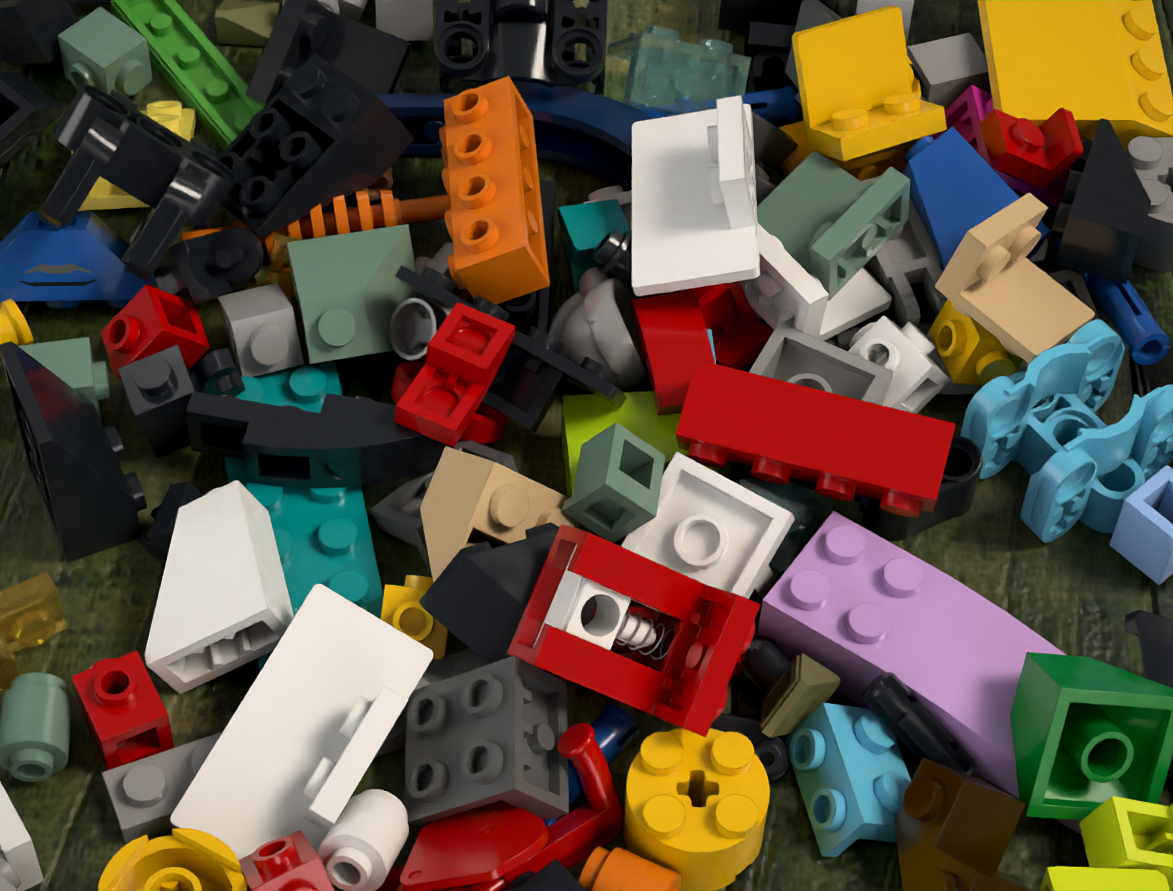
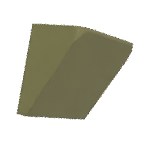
(796, 695)

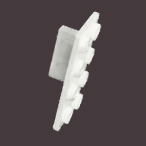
(694, 200)
(305, 727)

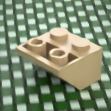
(482, 502)

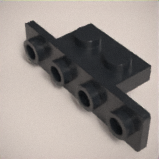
(533, 364)

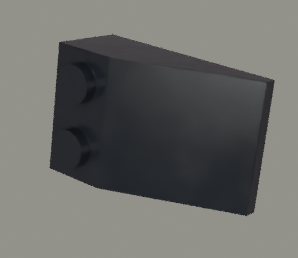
(72, 460)

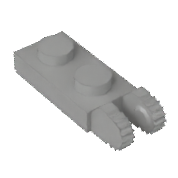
(907, 261)

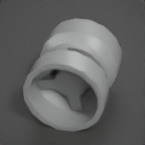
(414, 326)

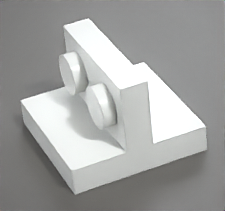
(712, 530)

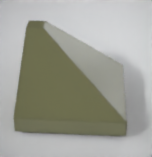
(246, 22)

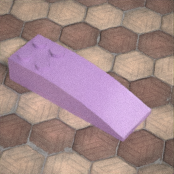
(881, 610)

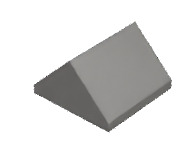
(821, 366)

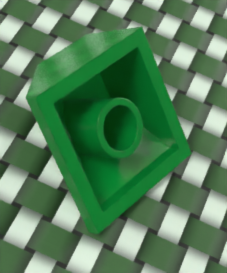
(1088, 735)

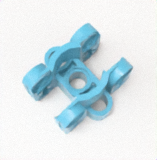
(1051, 430)

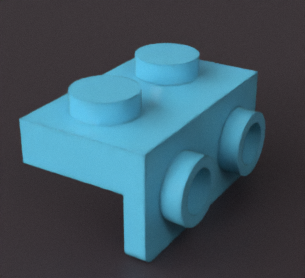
(848, 775)

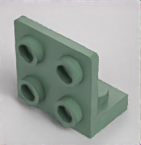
(834, 219)

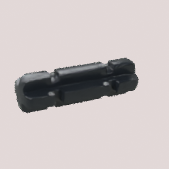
(915, 724)

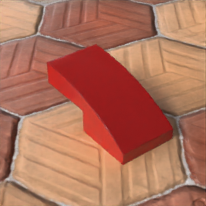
(670, 341)
(456, 374)

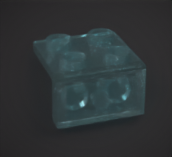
(677, 74)

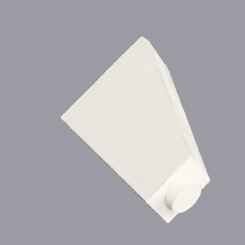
(219, 590)

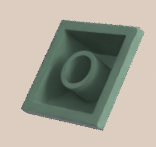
(349, 290)

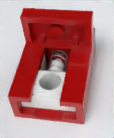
(681, 653)

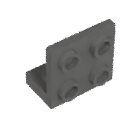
(487, 742)

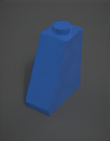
(955, 191)

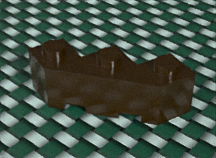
(954, 832)

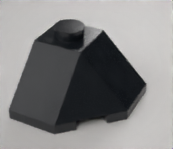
(488, 590)

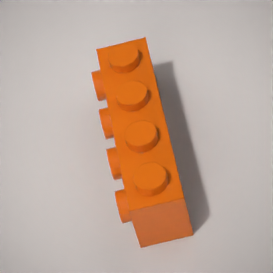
(493, 193)

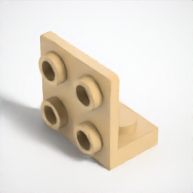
(1007, 291)

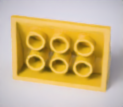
(1082, 58)

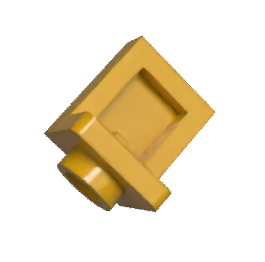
(406, 614)

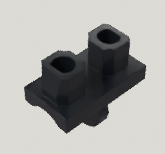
(212, 265)

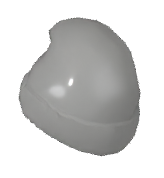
(601, 326)

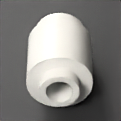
(365, 841)

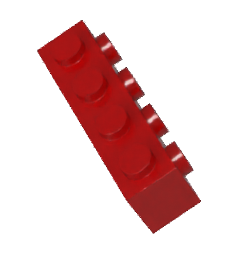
(815, 438)

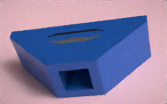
(66, 263)

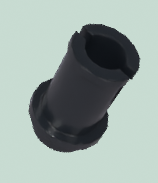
(615, 256)

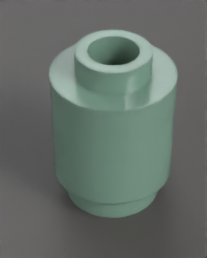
(35, 726)

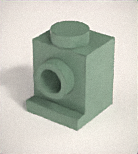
(616, 483)

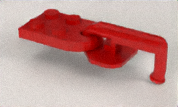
(500, 841)

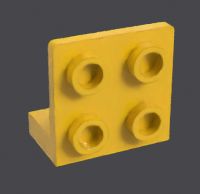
(860, 86)

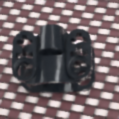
(522, 42)
(145, 160)

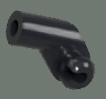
(769, 750)

